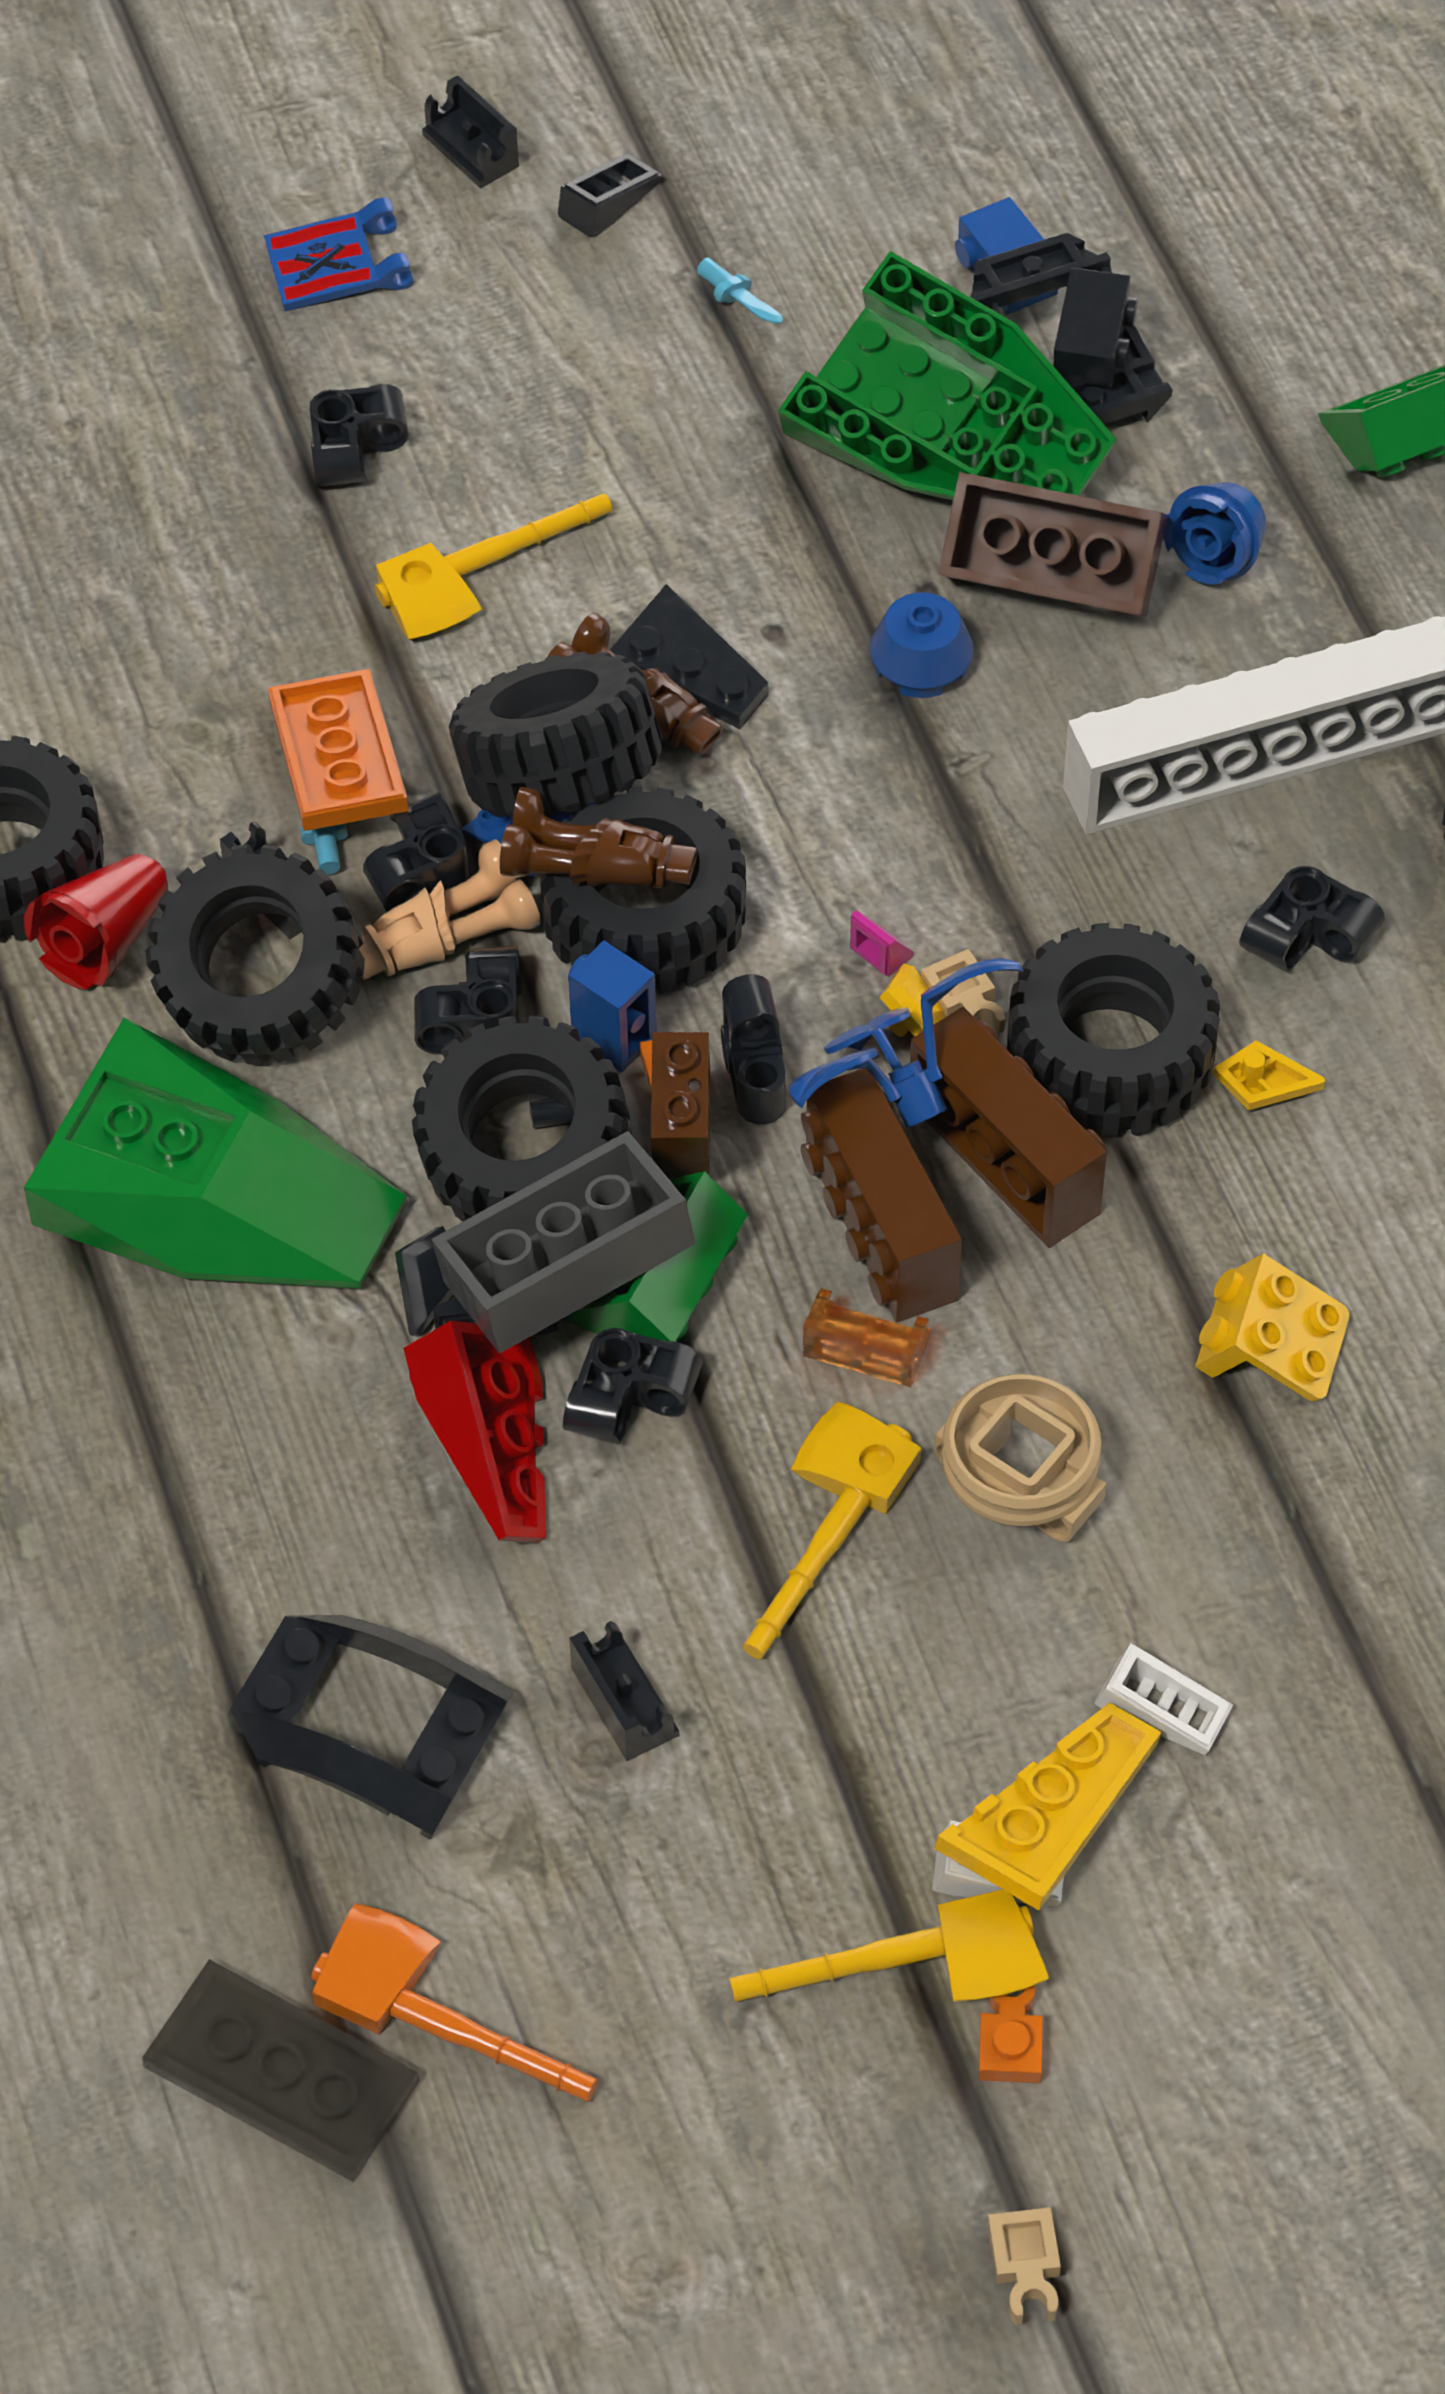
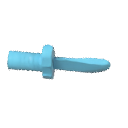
(735, 288)
(326, 846)

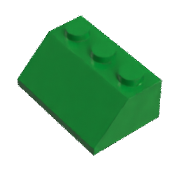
(1391, 424)
(666, 1295)

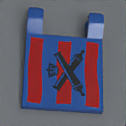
(334, 258)

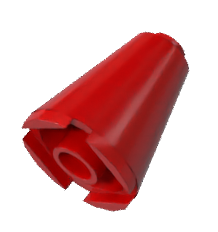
(96, 919)

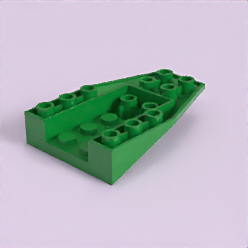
(943, 390)
(206, 1176)

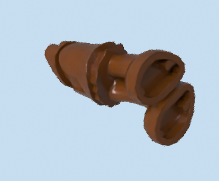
(676, 710)
(591, 853)

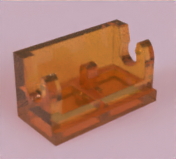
(864, 1341)

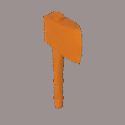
(372, 1979)

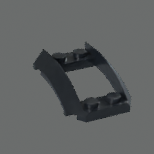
(1047, 267)
(437, 1761)

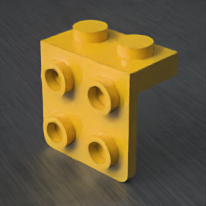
(1276, 1325)

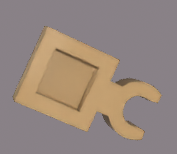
(974, 993)
(1025, 2253)

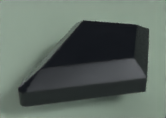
(421, 1281)

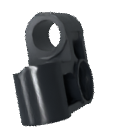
(354, 423)
(429, 853)
(1332, 919)
(487, 994)
(753, 1049)
(655, 1377)

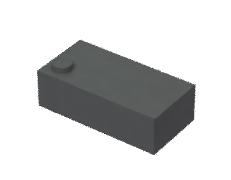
(564, 1241)

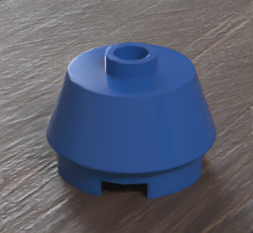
(1216, 531)
(921, 645)

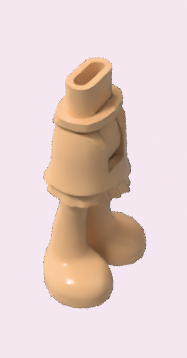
(421, 927)

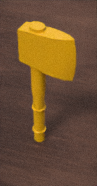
(427, 587)
(863, 1466)
(983, 1942)

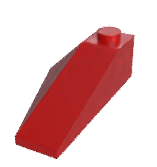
(486, 1421)

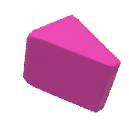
(877, 944)

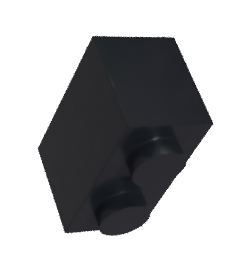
(1093, 325)

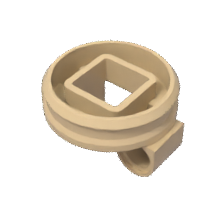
(1063, 1487)

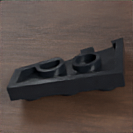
(695, 657)

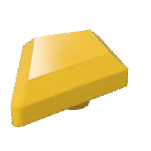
(905, 991)
(1264, 1076)

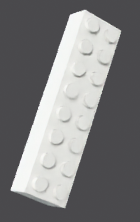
(1256, 726)

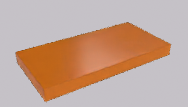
(337, 750)

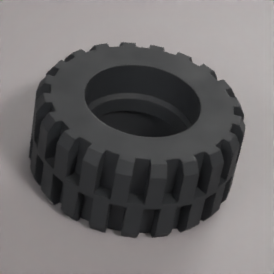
(559, 727)
(59, 801)
(215, 901)
(670, 939)
(1127, 974)
(494, 1068)

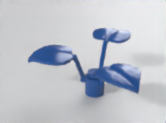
(910, 1085)

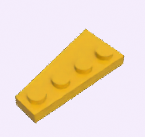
(1053, 1808)

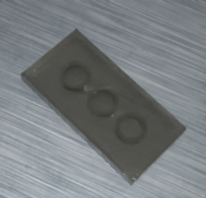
(281, 2070)

